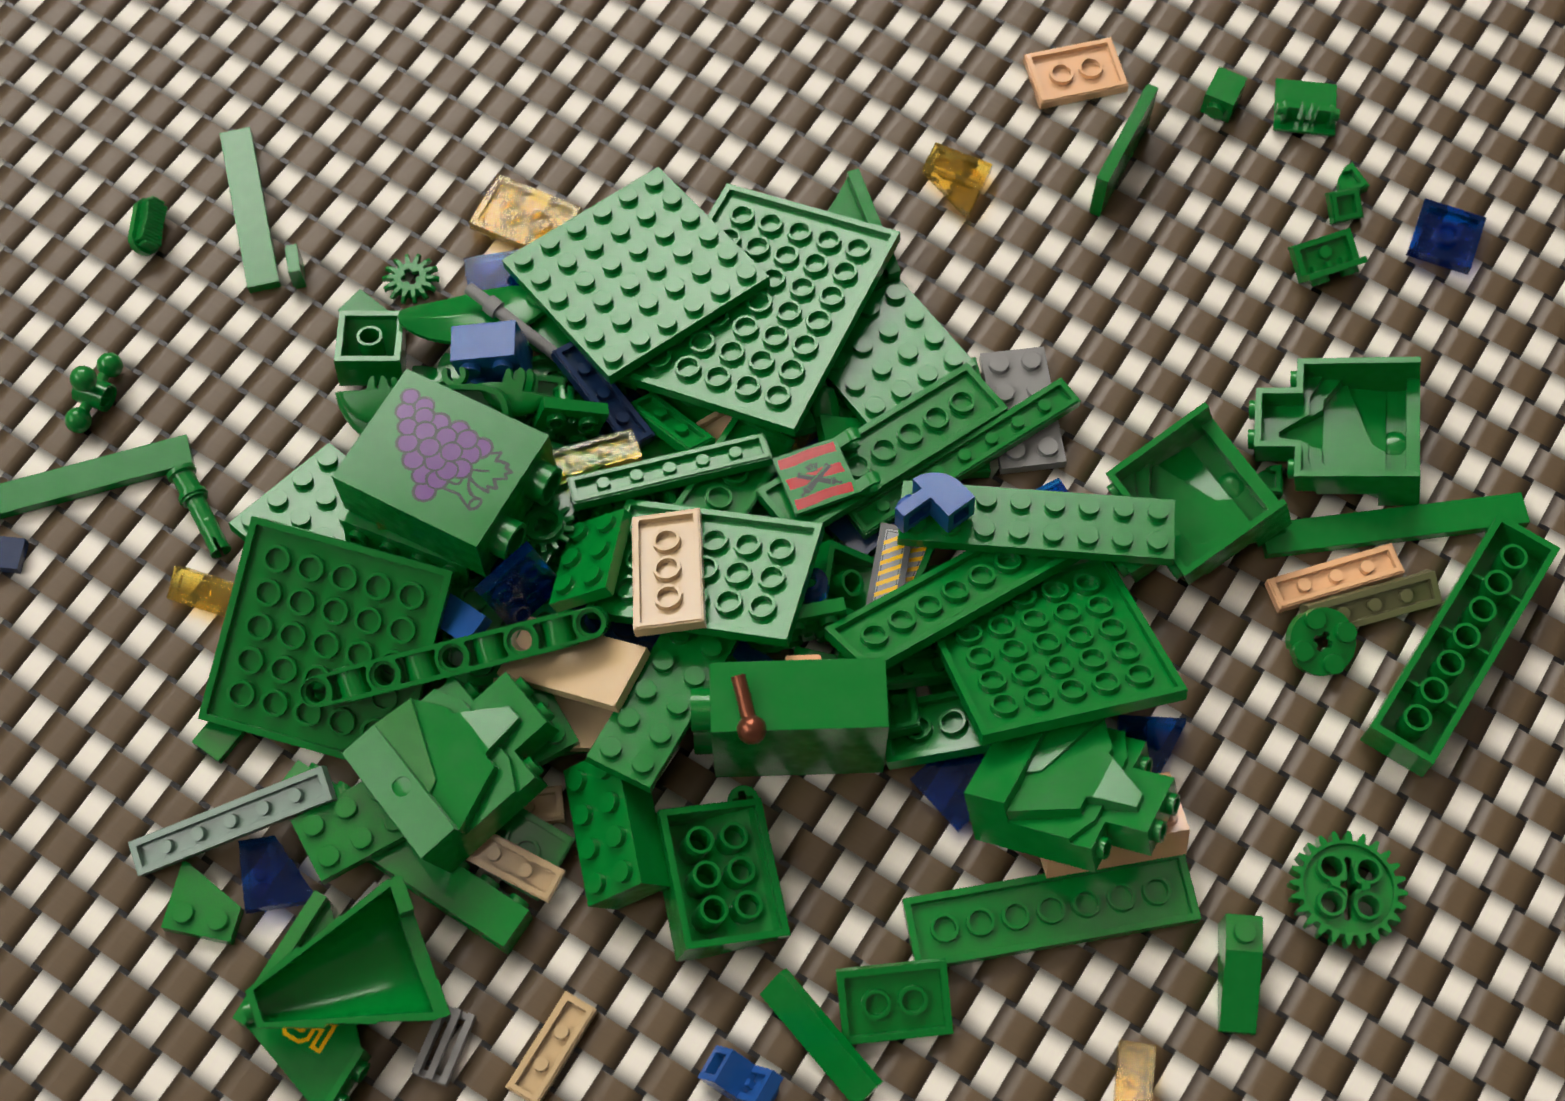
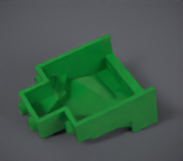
(1345, 427)
(1215, 493)
(455, 764)
(1071, 795)

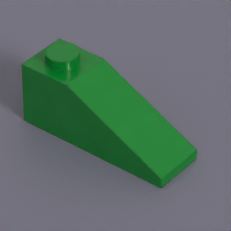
(1239, 972)

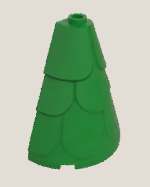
(354, 971)

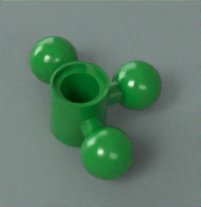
(92, 391)

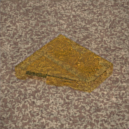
(957, 176)

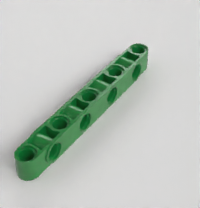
(432, 661)

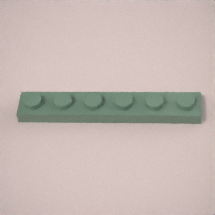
(232, 820)

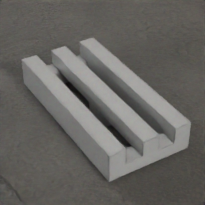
(429, 1043)

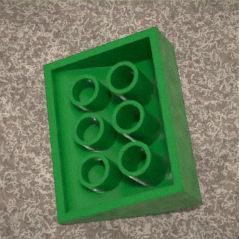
(720, 878)

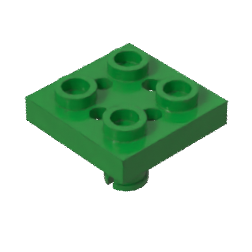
(568, 419)
(814, 619)

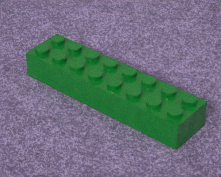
(1460, 645)

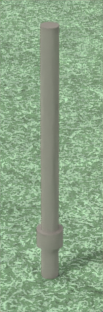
(495, 308)

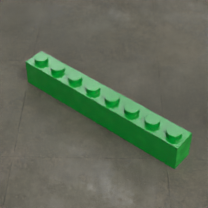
(458, 894)

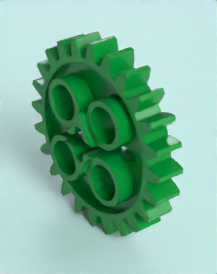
(1379, 893)

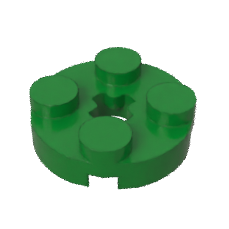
(1340, 636)

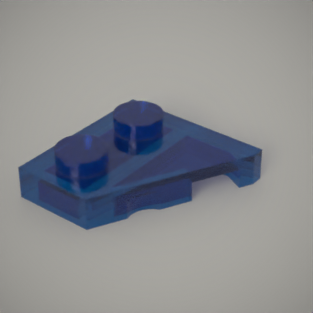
(270, 876)

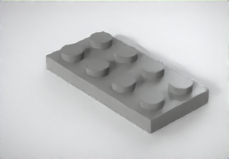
(1015, 377)

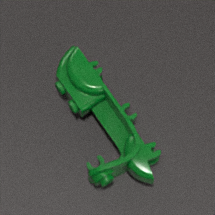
(511, 396)

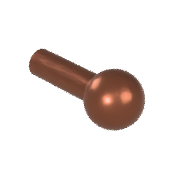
(751, 727)

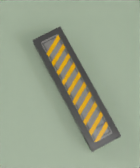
(889, 563)

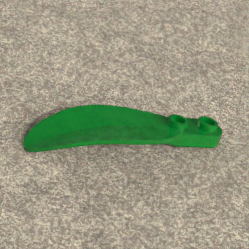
(435, 319)

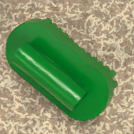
(147, 225)

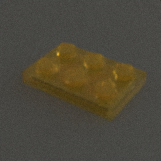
(519, 212)

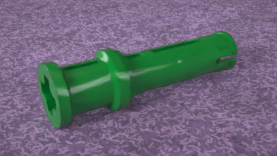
(194, 497)

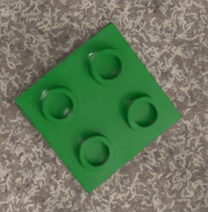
(1305, 107)

